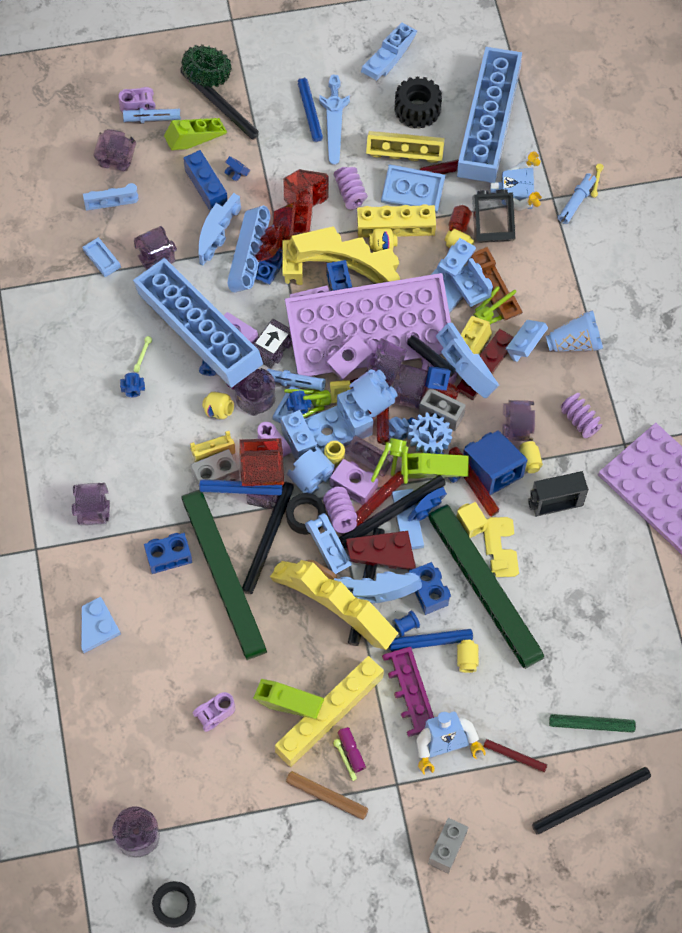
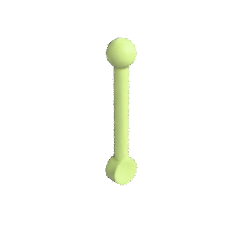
(148, 340)
(337, 743)

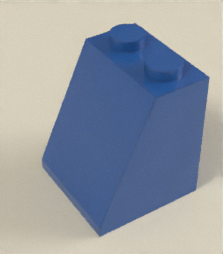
(495, 461)

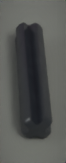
(429, 354)

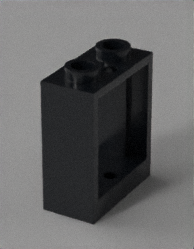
(498, 236)
(558, 493)

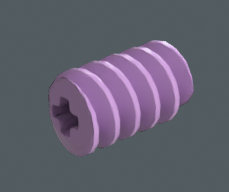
(350, 187)
(580, 416)
(340, 509)

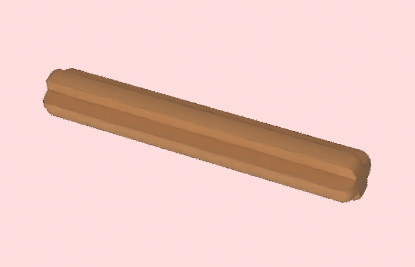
(327, 795)

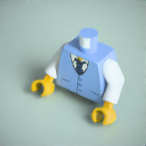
(520, 182)
(445, 735)

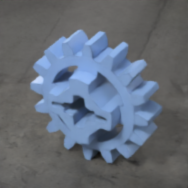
(429, 434)

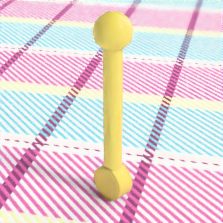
(599, 168)

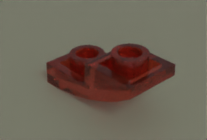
(271, 242)

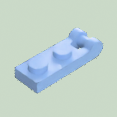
(111, 197)
(328, 544)

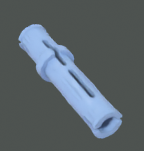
(128, 116)
(580, 193)
(287, 378)

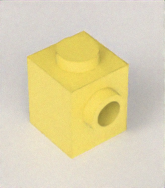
(472, 519)

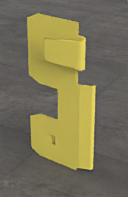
(505, 560)

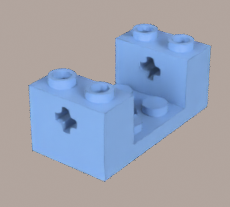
(344, 420)

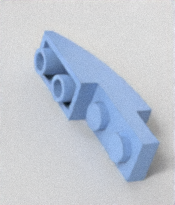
(391, 51)
(213, 230)
(467, 364)
(385, 588)

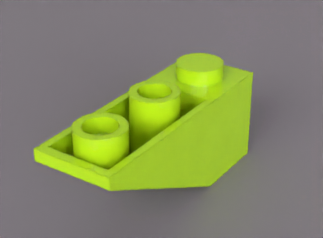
(192, 132)
(431, 465)
(288, 699)

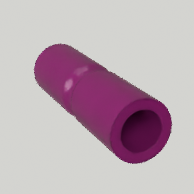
(351, 748)

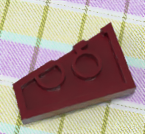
(382, 549)

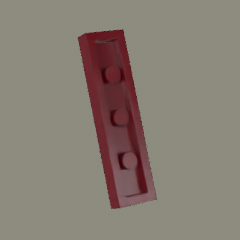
(492, 357)

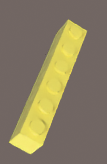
(334, 708)

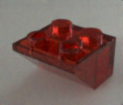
(306, 187)
(295, 217)
(261, 462)

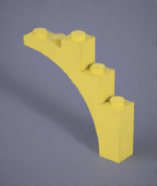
(328, 247)
(336, 597)

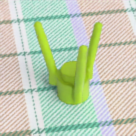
(487, 313)
(317, 397)
(396, 449)

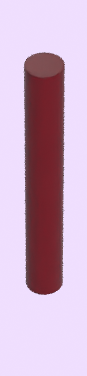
(515, 755)

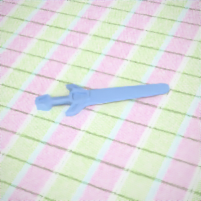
(334, 118)

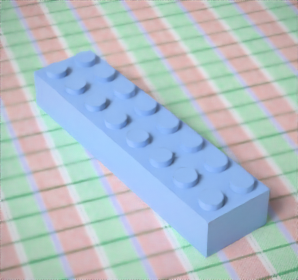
(489, 115)
(198, 322)

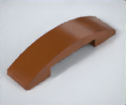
(510, 307)

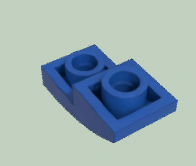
(269, 268)
(426, 504)

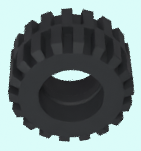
(420, 90)

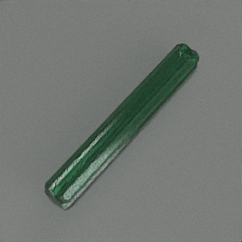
(592, 723)

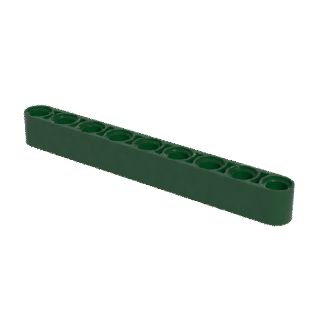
(224, 575)
(486, 586)

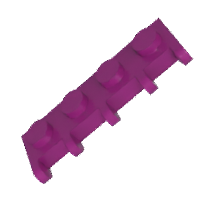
(411, 688)

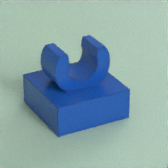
(237, 167)
(437, 378)

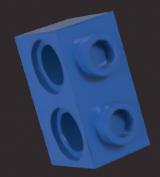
(338, 275)
(170, 558)
(430, 587)

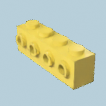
(404, 145)
(402, 220)

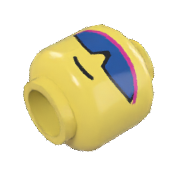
(382, 239)
(218, 405)

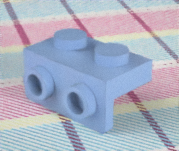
(456, 258)
(473, 283)
(526, 339)

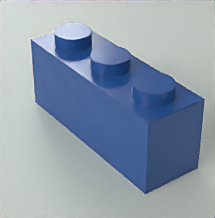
(205, 179)

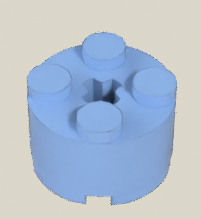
(373, 392)
(311, 470)

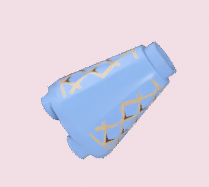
(576, 335)

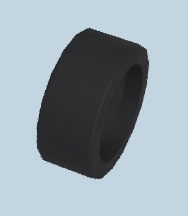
(303, 498)
(163, 890)

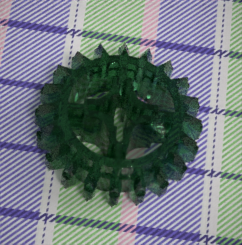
(206, 66)

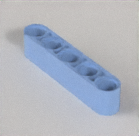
(244, 261)

